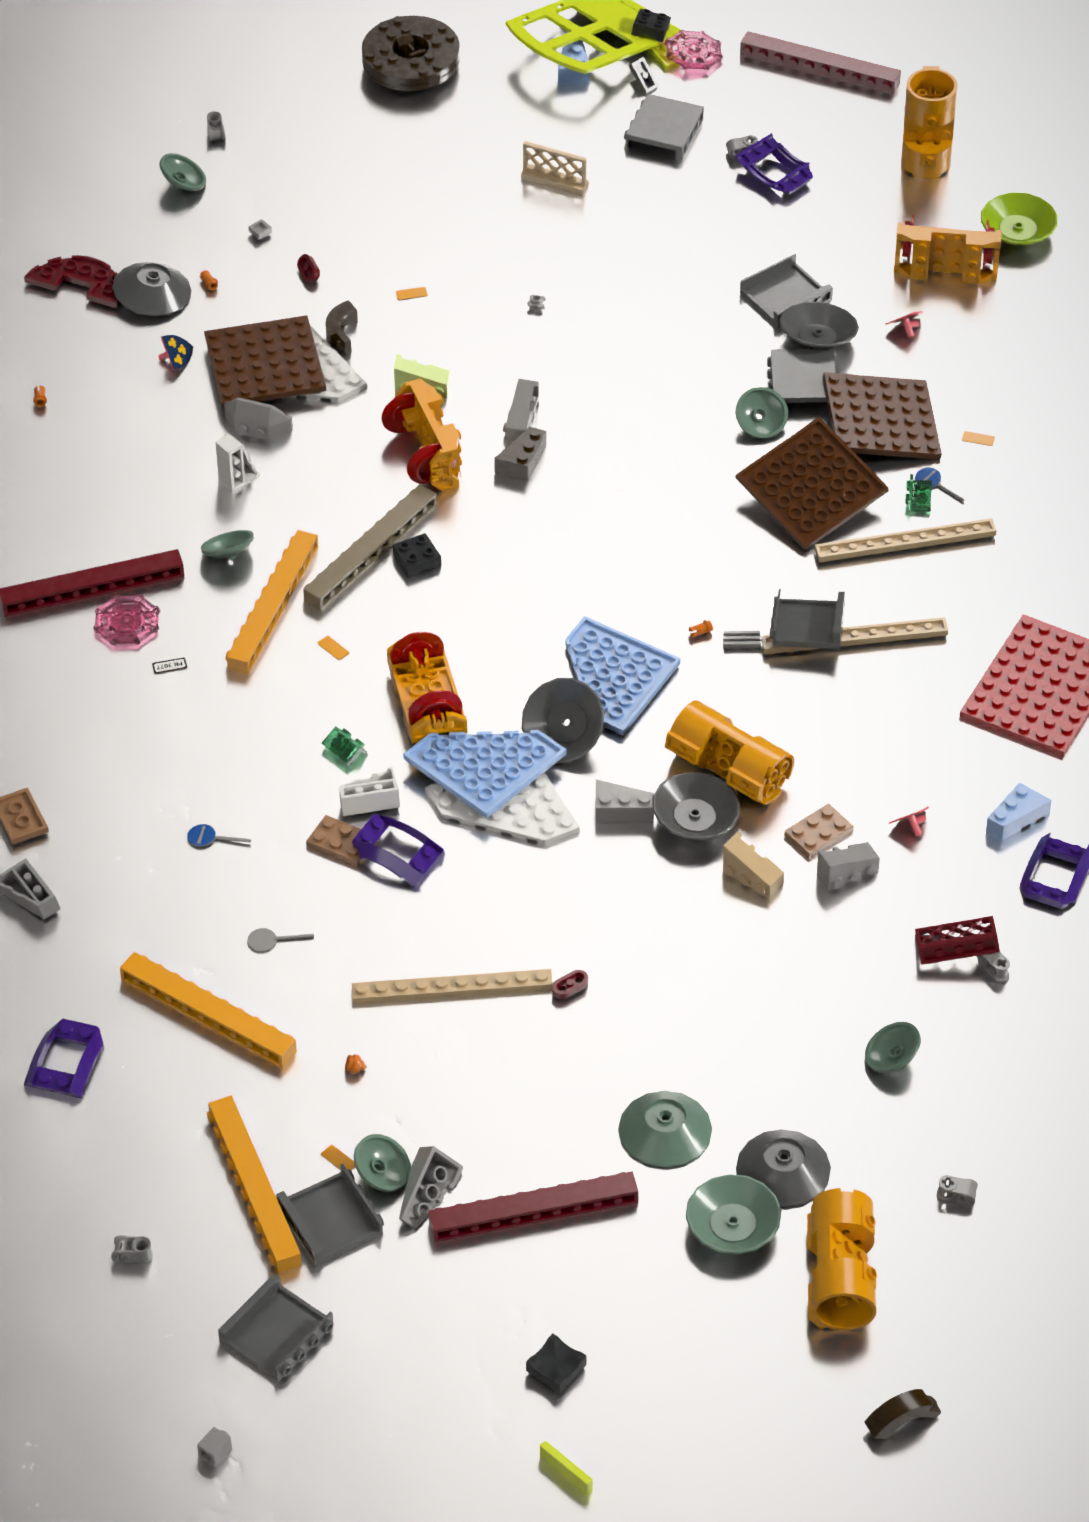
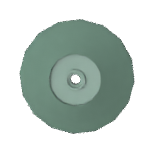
(666, 1141)
(733, 1200)

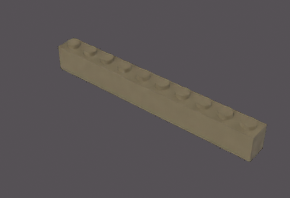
(369, 547)

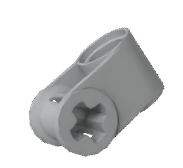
(215, 126)
(737, 145)
(996, 966)
(958, 1190)
(132, 1249)

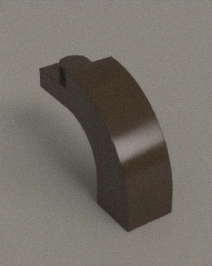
(336, 321)
(899, 1410)

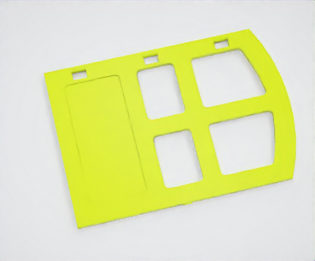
(608, 15)

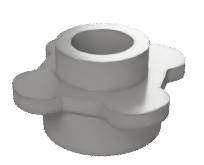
(536, 302)

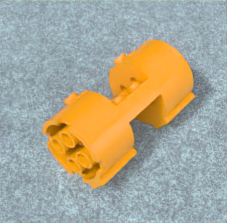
(929, 122)
(744, 761)
(842, 1283)

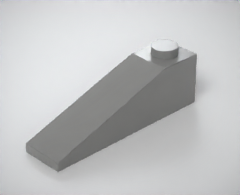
(428, 1181)

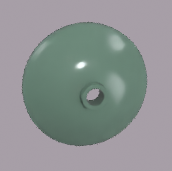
(182, 172)
(767, 404)
(228, 544)
(892, 1047)
(382, 1162)

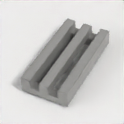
(746, 639)

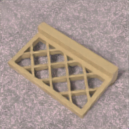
(552, 177)

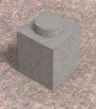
(214, 1446)

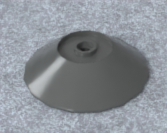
(152, 289)
(819, 325)
(563, 700)
(696, 806)
(791, 1180)

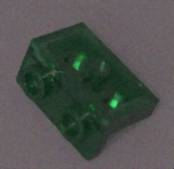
(919, 495)
(343, 746)

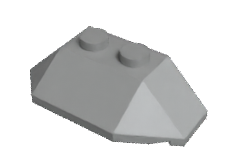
(257, 419)

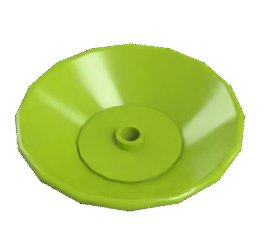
(1021, 217)

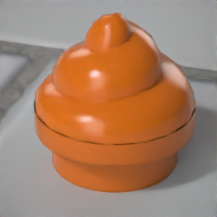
(354, 1064)

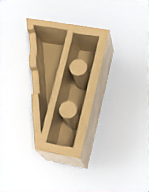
(750, 868)

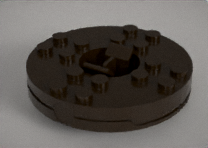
(410, 53)

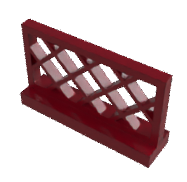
(963, 946)

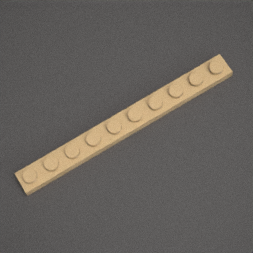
(905, 540)
(876, 633)
(452, 986)

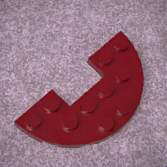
(78, 270)

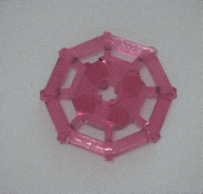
(702, 49)
(126, 631)

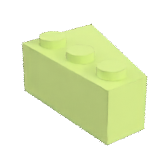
(411, 370)

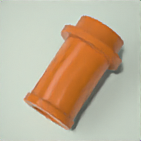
(210, 282)
(40, 398)
(702, 628)

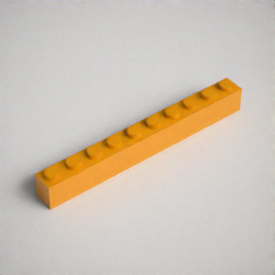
(272, 602)
(208, 1009)
(254, 1184)

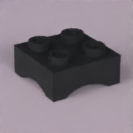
(651, 24)
(417, 554)
(556, 1363)

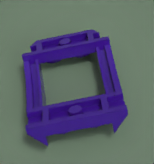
(763, 148)
(1061, 850)
(411, 871)
(59, 1081)

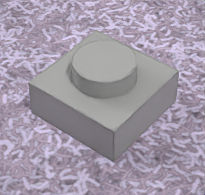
(260, 229)

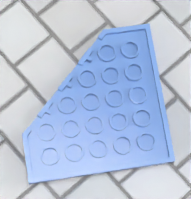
(618, 670)
(484, 766)

